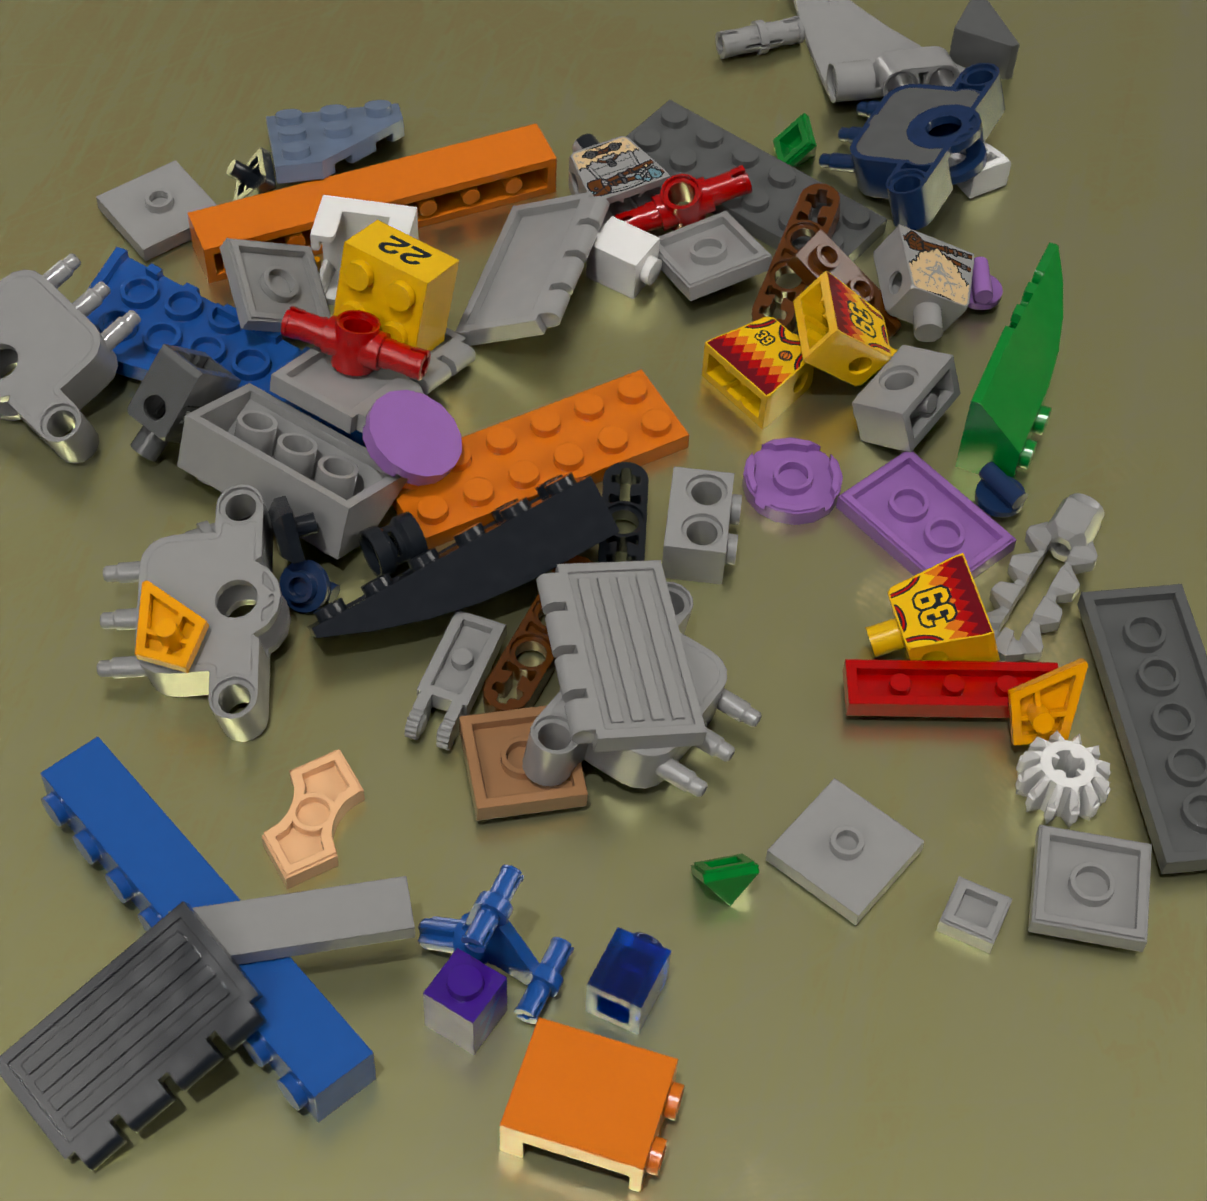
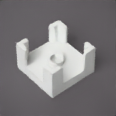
(343, 218)

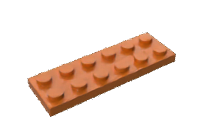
(576, 435)

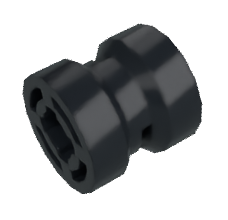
(392, 544)

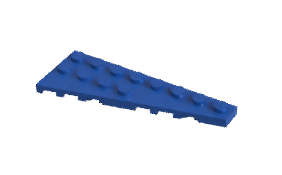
(187, 320)

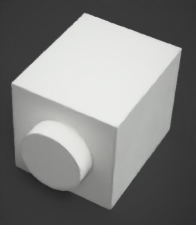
(624, 258)

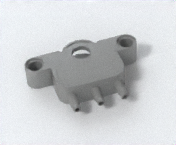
(56, 356)
(213, 578)
(553, 755)

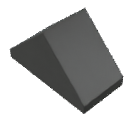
(984, 38)

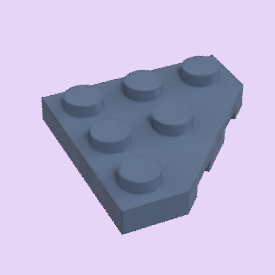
(313, 142)

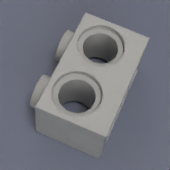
(698, 525)

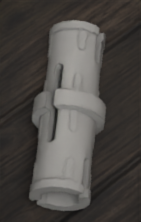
(759, 37)

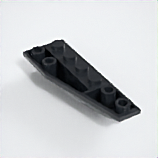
(482, 562)

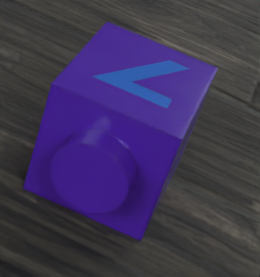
(465, 1001)

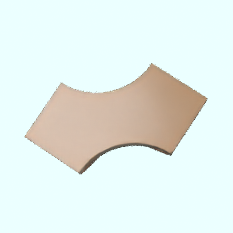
(303, 840)

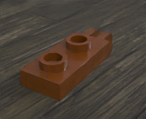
(824, 255)

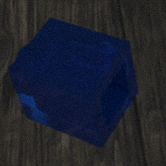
(628, 979)

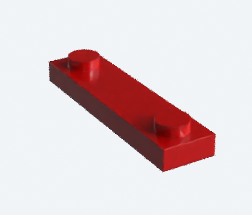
(934, 687)

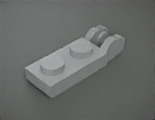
(456, 674)

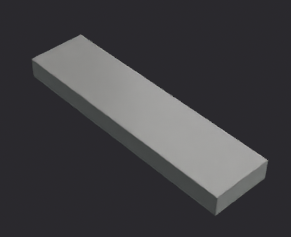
(312, 920)

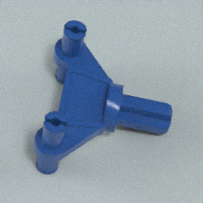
(493, 939)

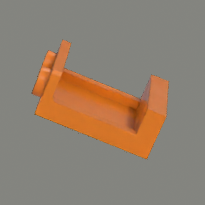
(592, 1101)

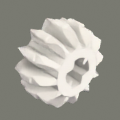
(1063, 778)

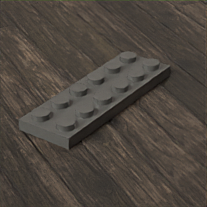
(697, 147)
(1158, 701)

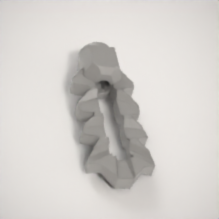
(1069, 539)

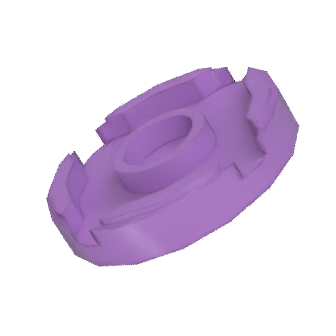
(412, 437)
(792, 481)

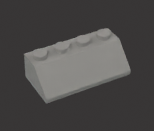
(286, 453)

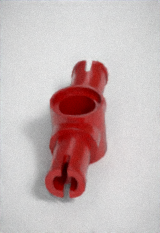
(700, 192)
(355, 343)

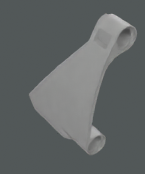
(863, 56)

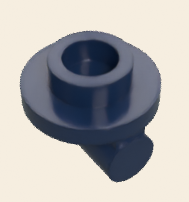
(999, 493)
(307, 586)

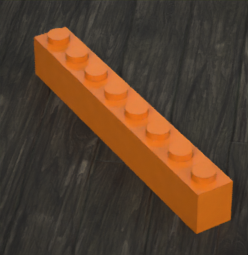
(438, 182)

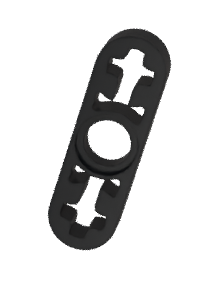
(634, 511)

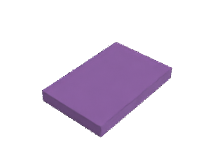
(923, 517)

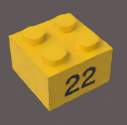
(399, 283)

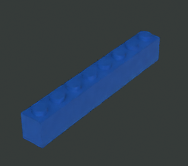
(158, 868)

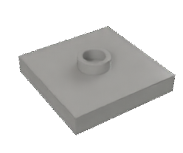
(154, 209)
(711, 255)
(270, 280)
(844, 851)
(1090, 888)

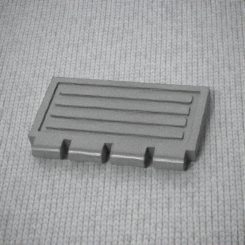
(533, 268)
(346, 399)
(620, 656)

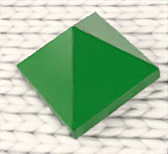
(796, 142)
(726, 875)

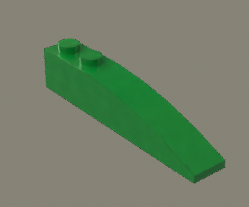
(1017, 378)

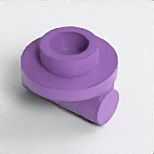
(985, 288)

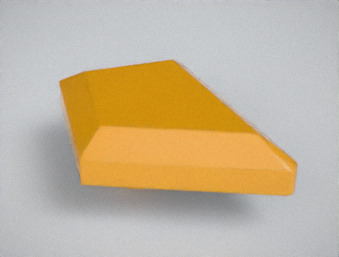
(167, 630)
(1046, 703)

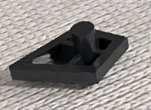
(253, 177)
(289, 529)

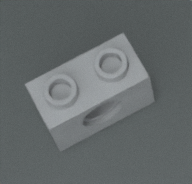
(906, 398)

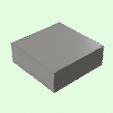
(974, 914)

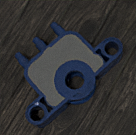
(911, 136)

